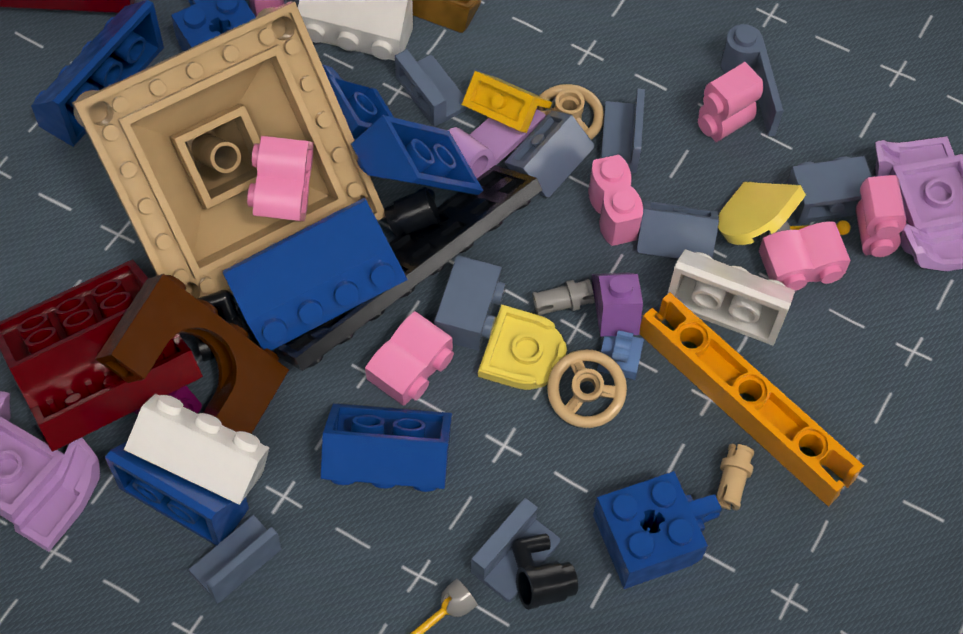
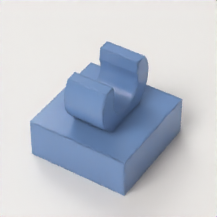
(624, 350)

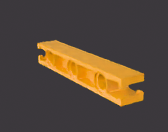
(770, 419)

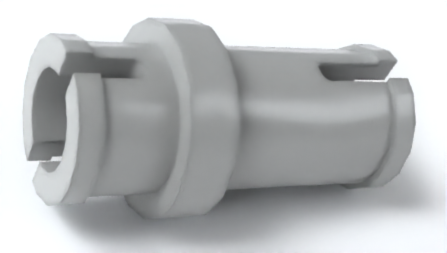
(564, 297)

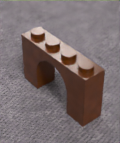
(164, 309)

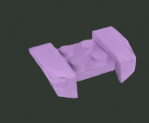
(931, 199)
(39, 487)

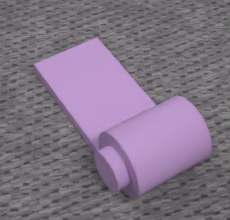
(491, 142)

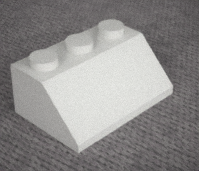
(360, 25)
(731, 296)
(197, 448)

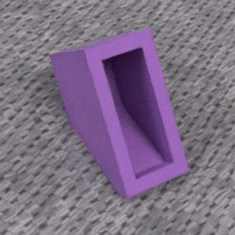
(617, 302)

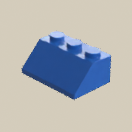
(414, 155)
(386, 447)
(176, 497)

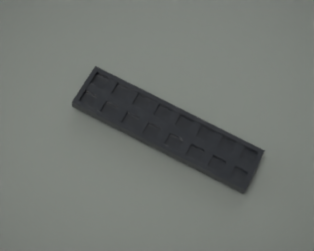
(423, 254)

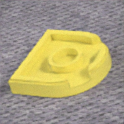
(758, 209)
(521, 349)

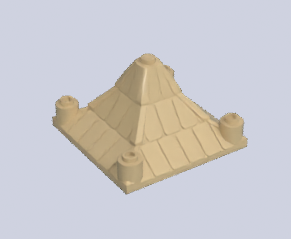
(185, 138)

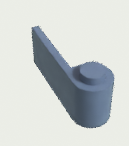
(747, 45)

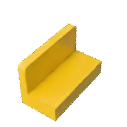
(502, 101)

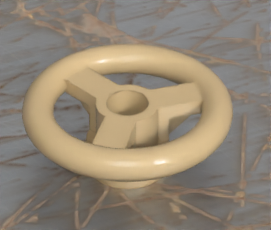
(571, 100)
(582, 374)

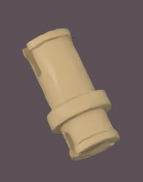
(736, 470)

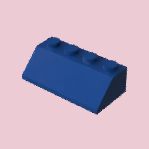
(118, 51)
(314, 275)

